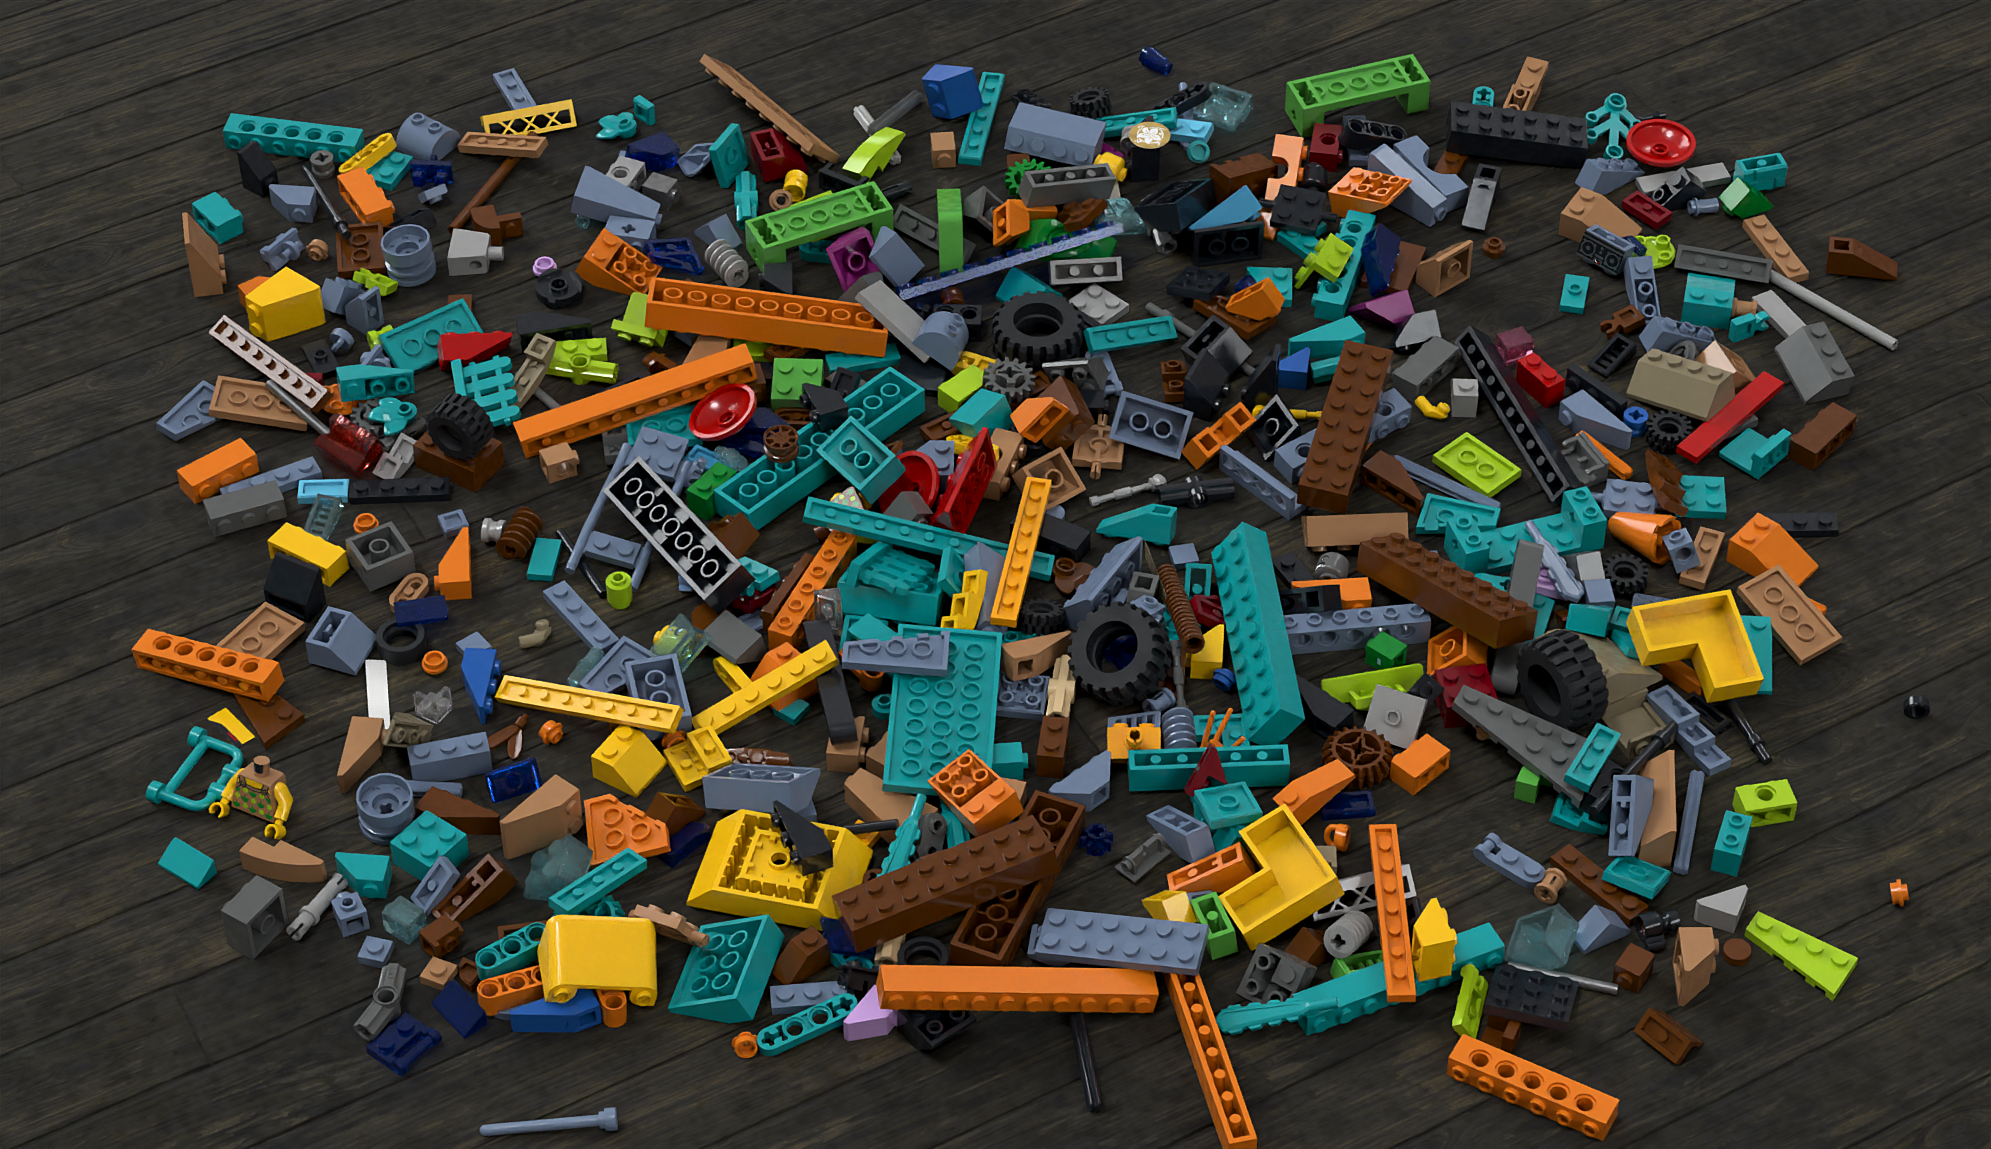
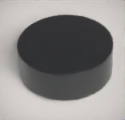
(1916, 707)

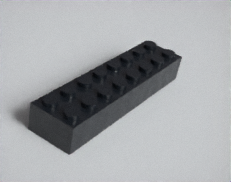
(679, 535)

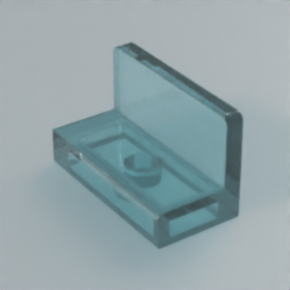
(681, 639)

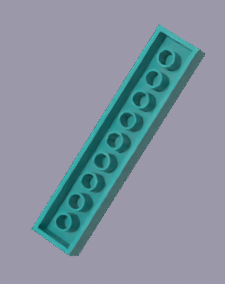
(771, 488)
(1257, 636)

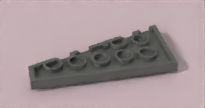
(1529, 739)

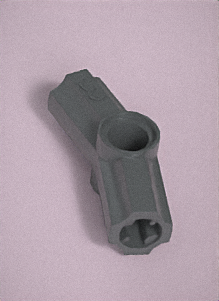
(385, 1004)

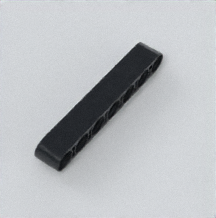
(832, 687)

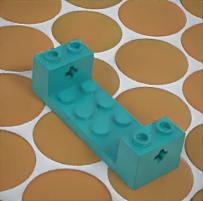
(1574, 530)

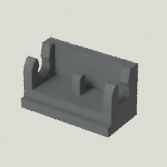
(1586, 460)

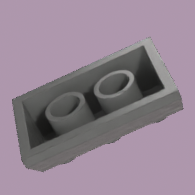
(1815, 364)

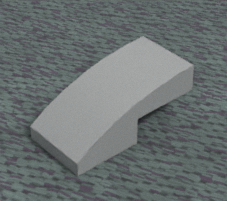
(397, 462)

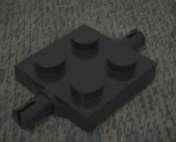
(1298, 209)

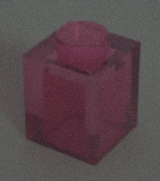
(1514, 345)

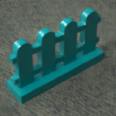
(485, 386)
(888, 569)

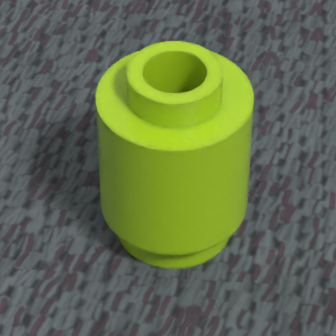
(619, 590)

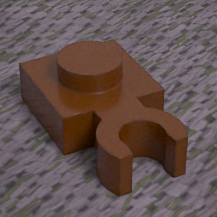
(1623, 320)

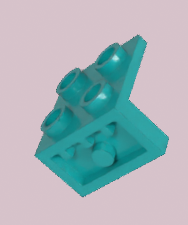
(1755, 452)

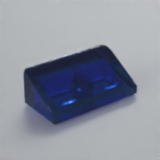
(513, 780)
(685, 842)
(460, 1009)

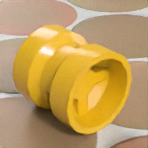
(796, 184)

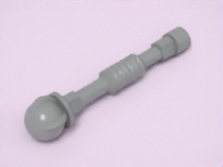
(1156, 480)

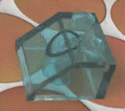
(1543, 938)

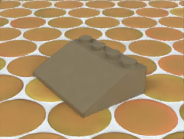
(1622, 673)

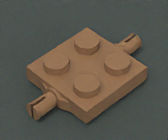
(1097, 450)
(671, 925)

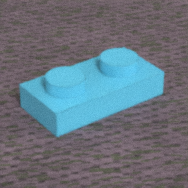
(1191, 131)

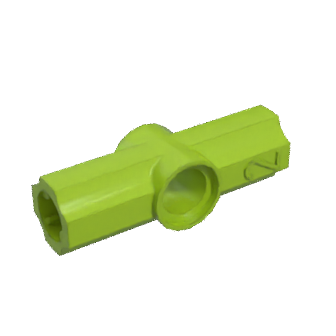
(583, 369)

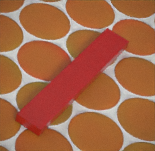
(1729, 417)

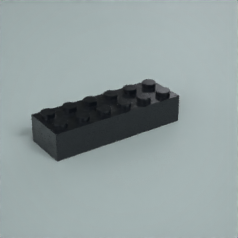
(1516, 135)

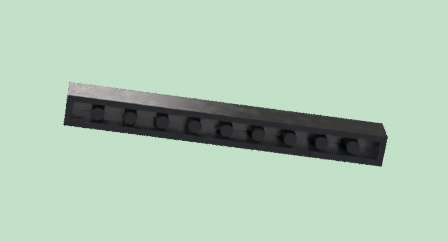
(1517, 414)

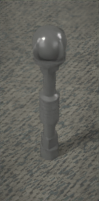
(1178, 673)

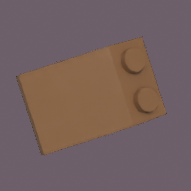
(1590, 209)
(203, 260)
(542, 818)

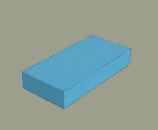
(332, 487)

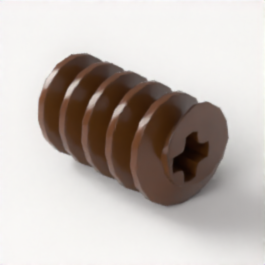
(519, 534)

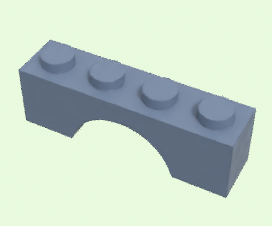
(1416, 154)

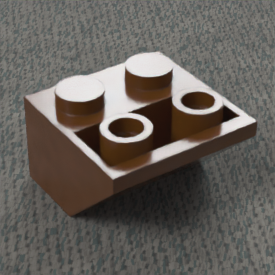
(734, 533)

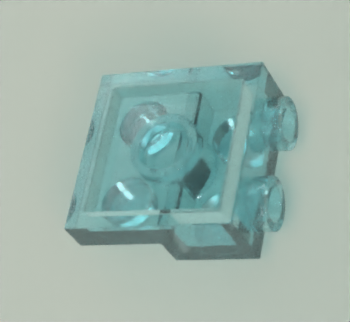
(1225, 107)

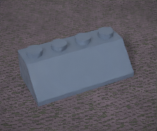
(1055, 135)
(1105, 581)
(758, 785)

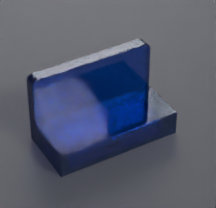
(420, 611)

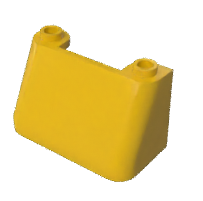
(598, 955)

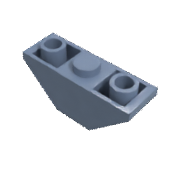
(1087, 784)

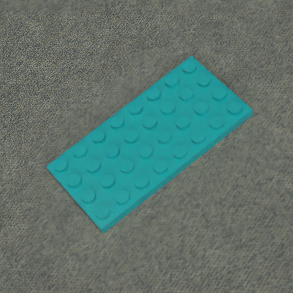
(942, 716)

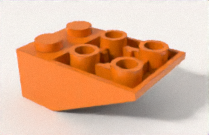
(1365, 191)
(616, 265)
(976, 794)

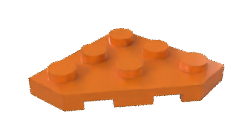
(620, 826)

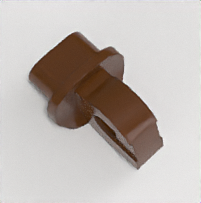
(657, 362)

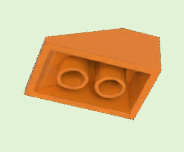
(1764, 545)

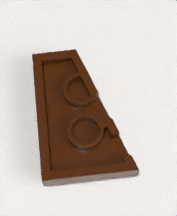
(1242, 325)
(269, 719)

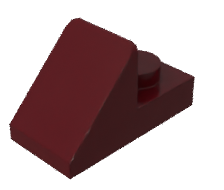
(1208, 765)

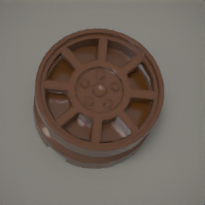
(782, 445)

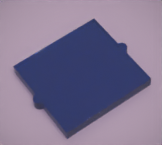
(839, 941)

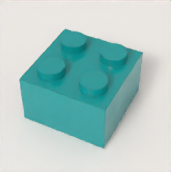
(424, 842)

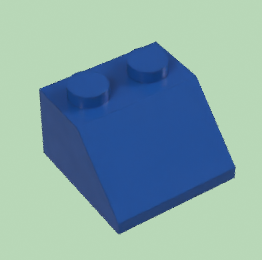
(952, 91)

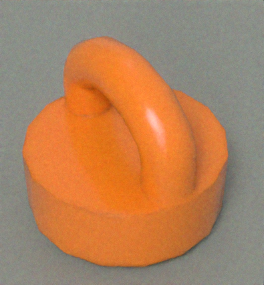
(1341, 836)

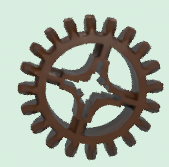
(1362, 753)

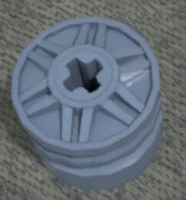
(408, 255)
(384, 807)

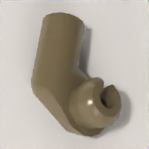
(538, 637)

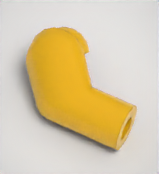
(1439, 412)

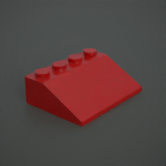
(966, 485)

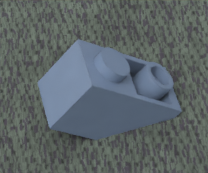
(339, 293)

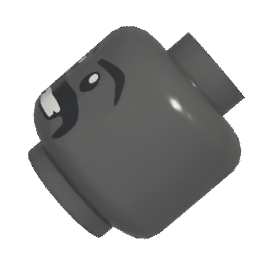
(1332, 566)

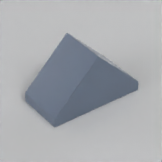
(719, 229)
(1599, 929)

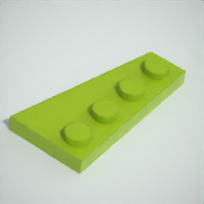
(1813, 958)

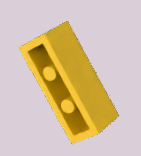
(311, 550)

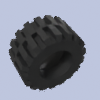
(459, 427)

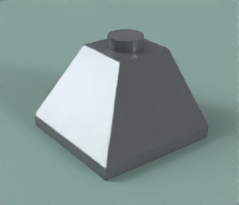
(979, 209)

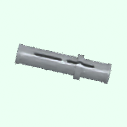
(310, 914)

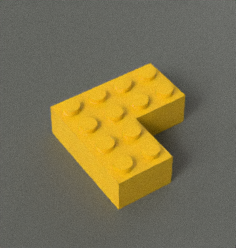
(1708, 633)
(1289, 885)

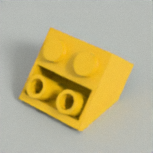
(1433, 943)

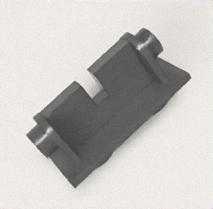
(1143, 858)

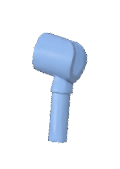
(683, 584)

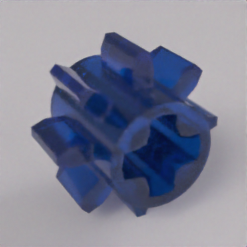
(1096, 839)

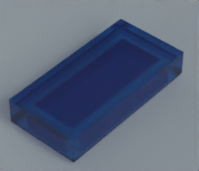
(1349, 806)

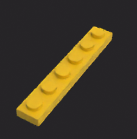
(767, 689)

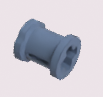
(1160, 702)

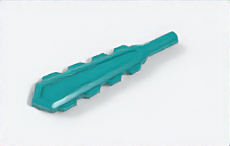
(903, 847)
(1256, 1015)

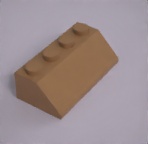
(1350, 529)
(1660, 830)

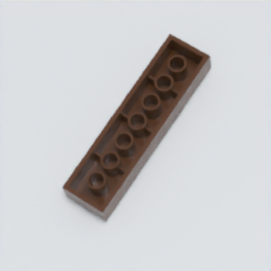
(1344, 427)
(1447, 590)
(945, 883)
(998, 926)

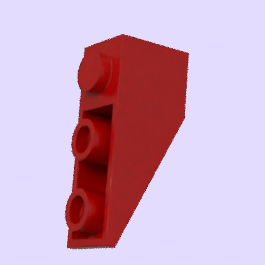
(470, 347)

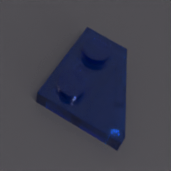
(674, 254)

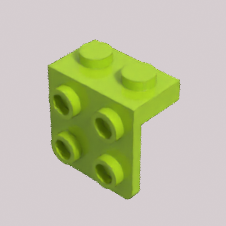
(1327, 260)
(633, 324)

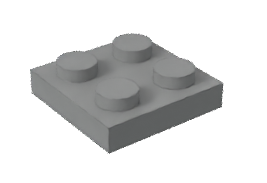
(1100, 304)

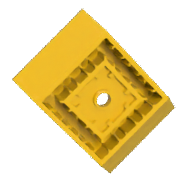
(744, 881)

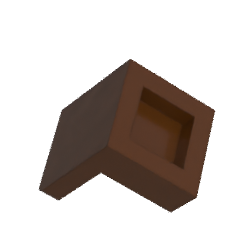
(1502, 1033)

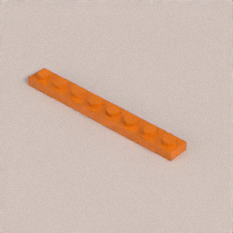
(1392, 913)

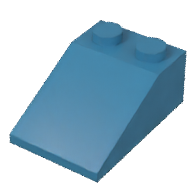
(1236, 209)

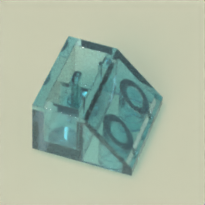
(557, 867)

